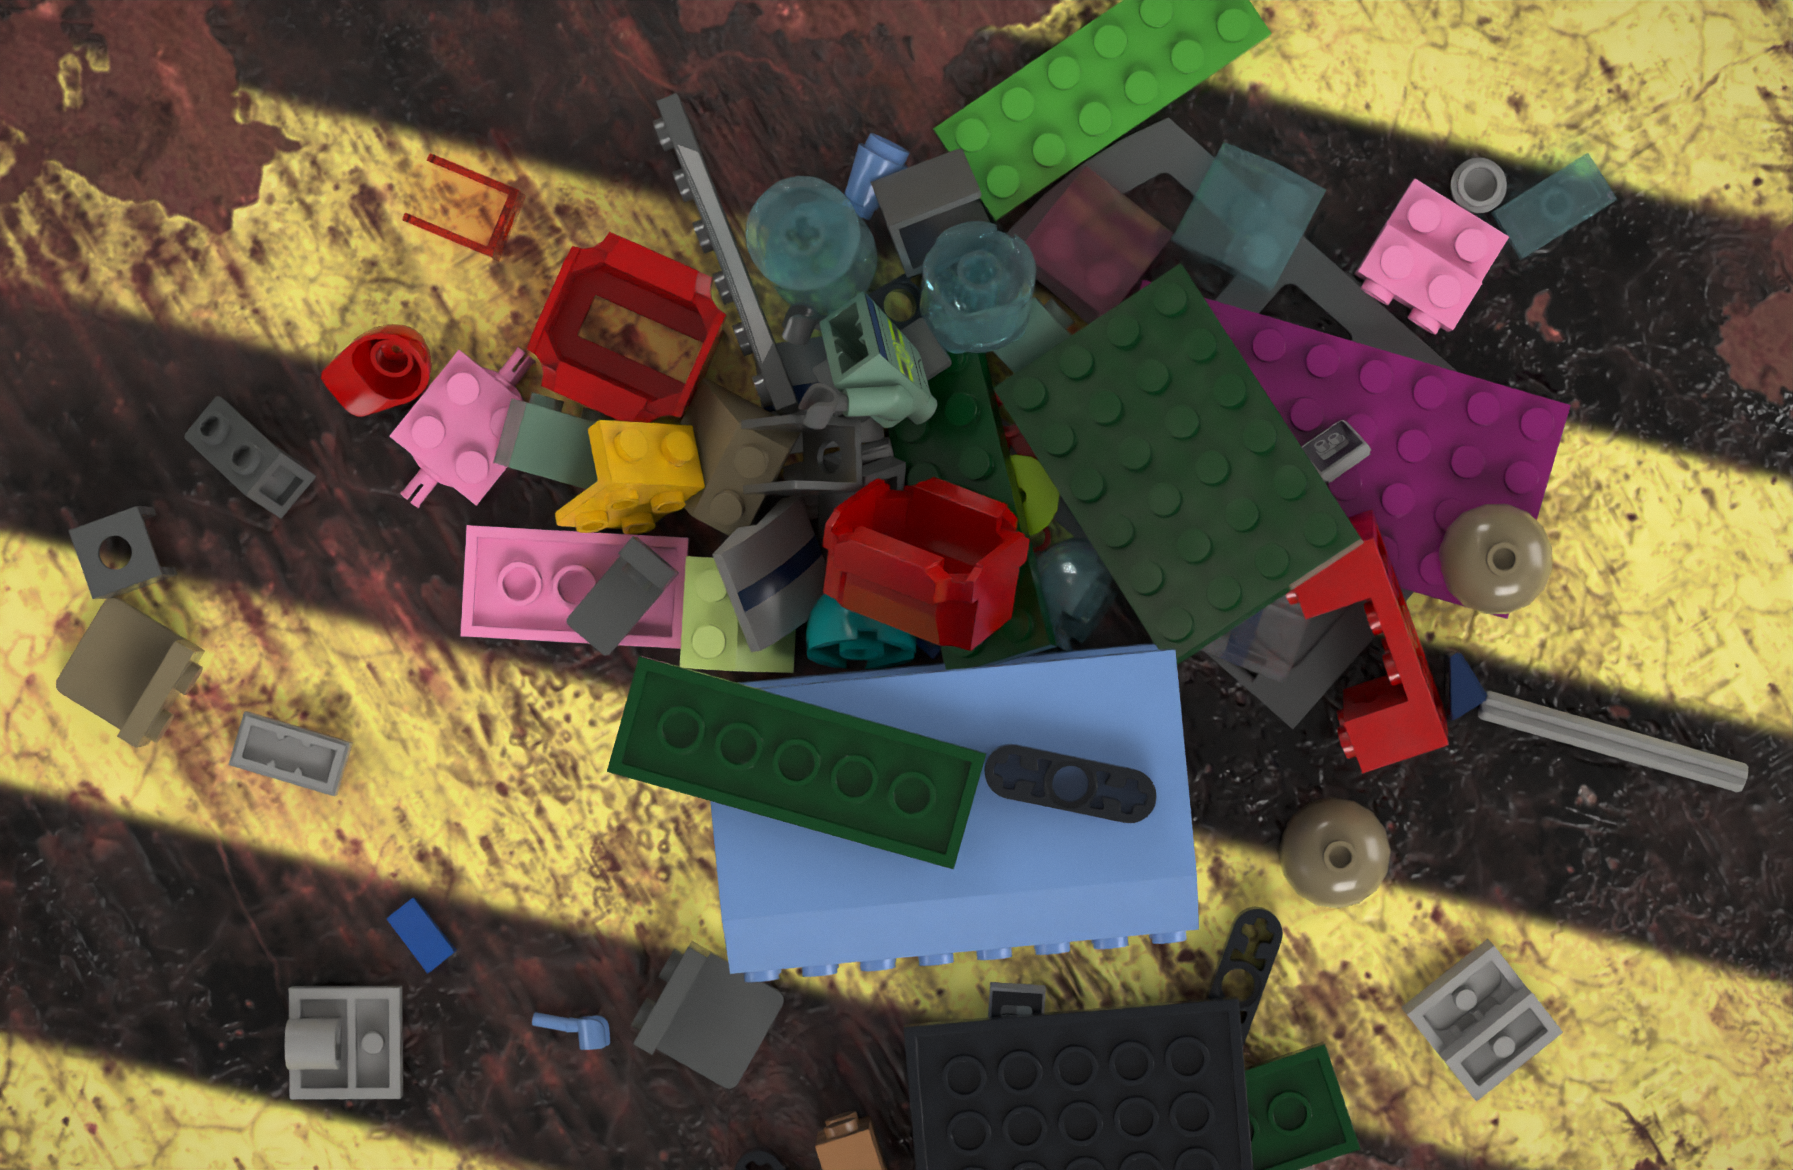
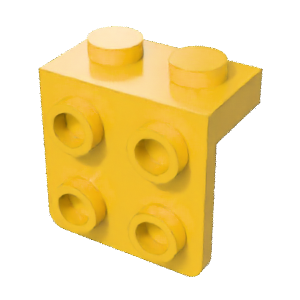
(640, 477)

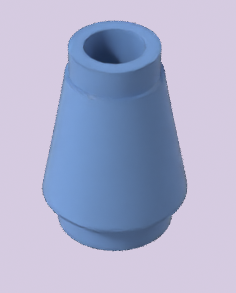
(872, 161)

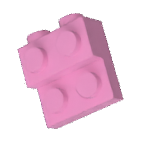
(1430, 258)

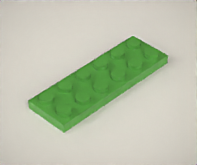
(1094, 91)

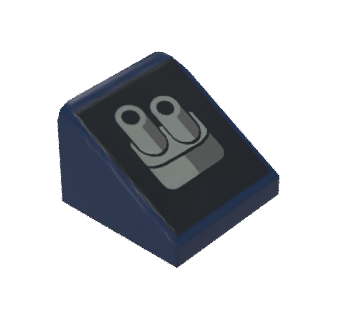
(1461, 686)

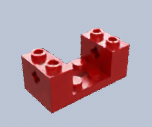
(1396, 712)

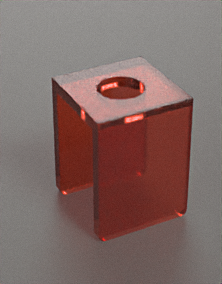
(504, 225)

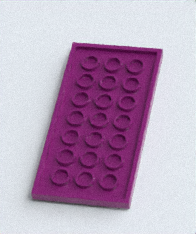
(1432, 432)

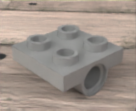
(345, 1042)

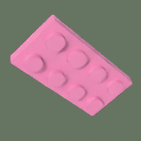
(533, 579)

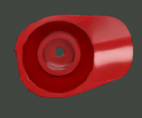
(378, 374)

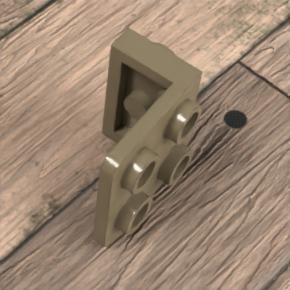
(130, 671)

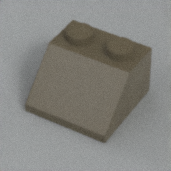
(732, 457)

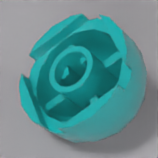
(842, 634)

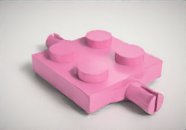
(459, 426)

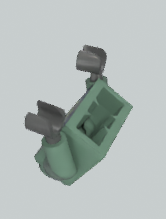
(868, 364)

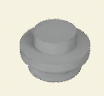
(1478, 185)

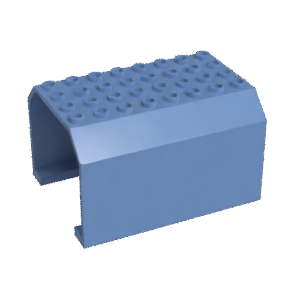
(1021, 867)

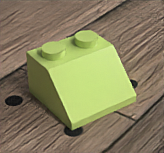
(712, 631)

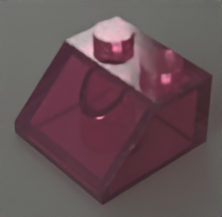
(1096, 242)

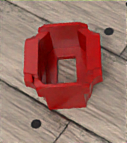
(645, 285)
(926, 560)

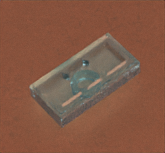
(1554, 206)

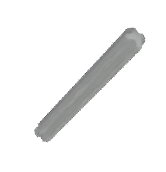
(1613, 741)

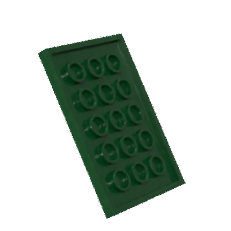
(1177, 465)

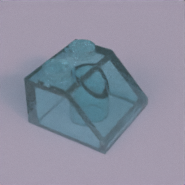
(1248, 216)

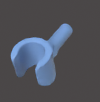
(592, 1030)

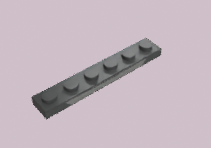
(733, 279)

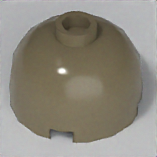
(1495, 558)
(1334, 852)

